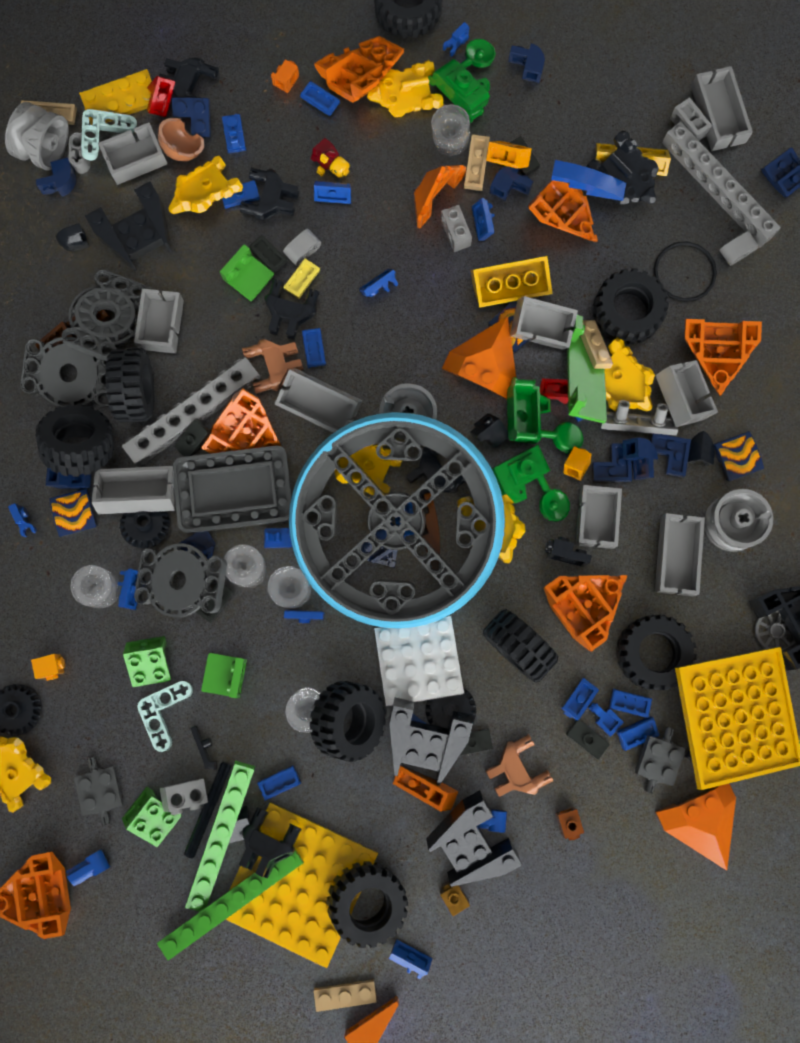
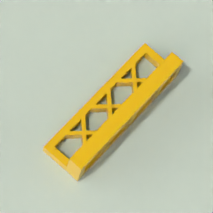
(661, 156)

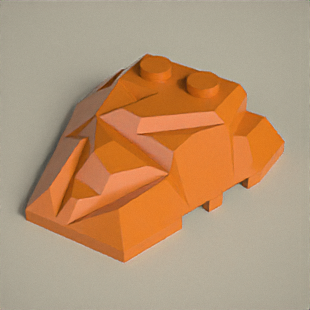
(359, 70)

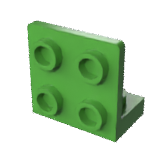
(246, 273)
(146, 661)
(224, 675)
(148, 820)

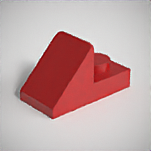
(161, 93)
(555, 389)

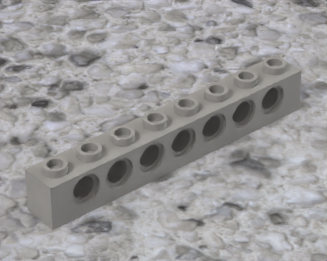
(720, 184)
(203, 411)

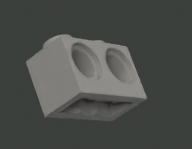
(692, 118)
(456, 228)
(183, 792)

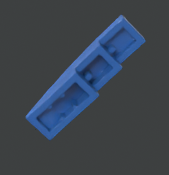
(588, 179)

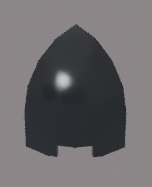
(73, 238)
(701, 449)

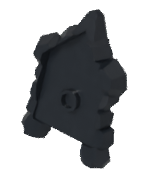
(630, 167)

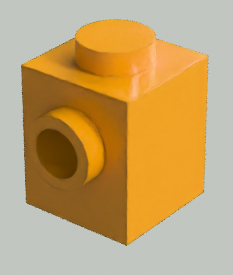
(577, 463)
(48, 666)

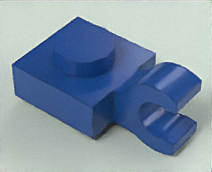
(458, 37)
(20, 517)
(607, 720)

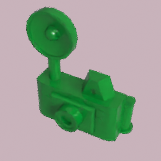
(459, 83)
(525, 418)
(524, 468)

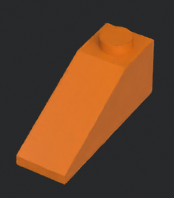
(426, 789)
(373, 1025)

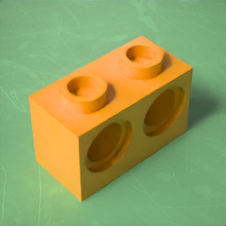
(508, 154)

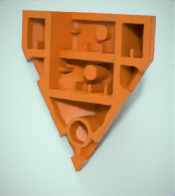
(431, 185)
(564, 209)
(722, 347)
(485, 359)
(241, 426)
(586, 605)
(703, 823)
(37, 896)

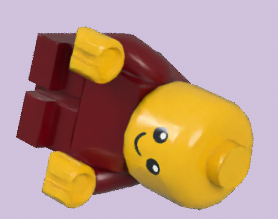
(329, 158)

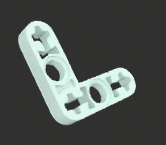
(99, 124)
(156, 706)

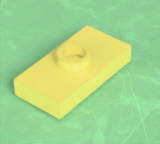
(301, 278)

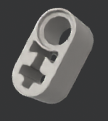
(80, 165)
(302, 247)
(739, 248)

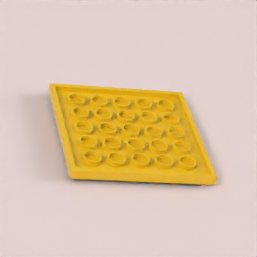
(738, 717)
(295, 907)

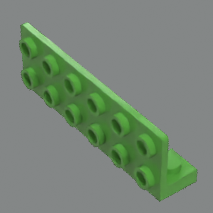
(585, 383)

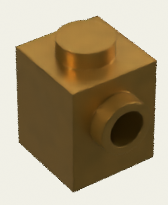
(454, 898)

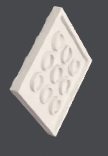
(419, 662)

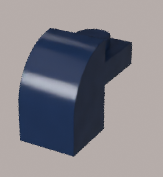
(531, 58)
(507, 179)
(62, 180)
(642, 454)
(67, 482)

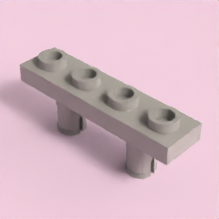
(647, 424)

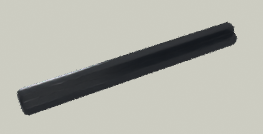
(207, 810)

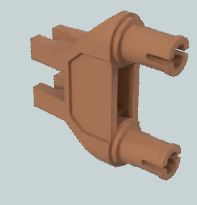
(275, 362)
(515, 771)

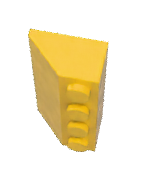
(511, 281)

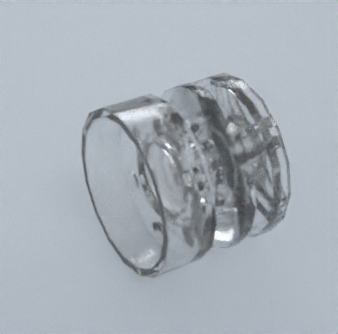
(451, 129)
(255, 570)
(287, 577)
(103, 594)
(295, 713)

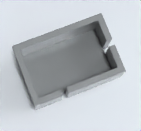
(131, 158)
(159, 321)
(543, 323)
(683, 386)
(598, 517)

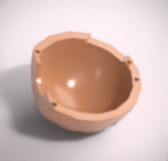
(177, 142)

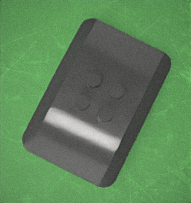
(232, 489)

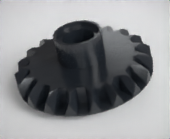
(146, 535)
(27, 706)
(436, 708)

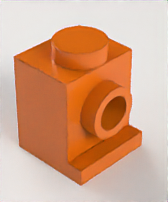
(285, 76)

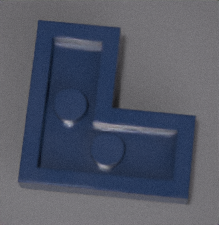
(198, 110)
(677, 451)
(615, 471)

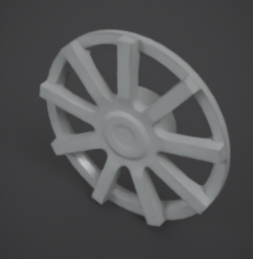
(775, 630)

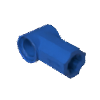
(497, 822)
(90, 867)

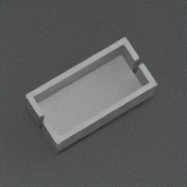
(722, 107)
(317, 401)
(134, 490)
(679, 555)

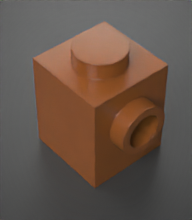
(570, 823)

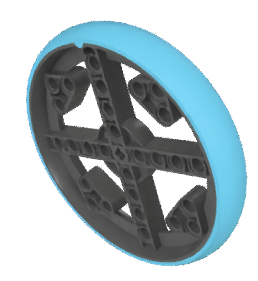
(373, 608)

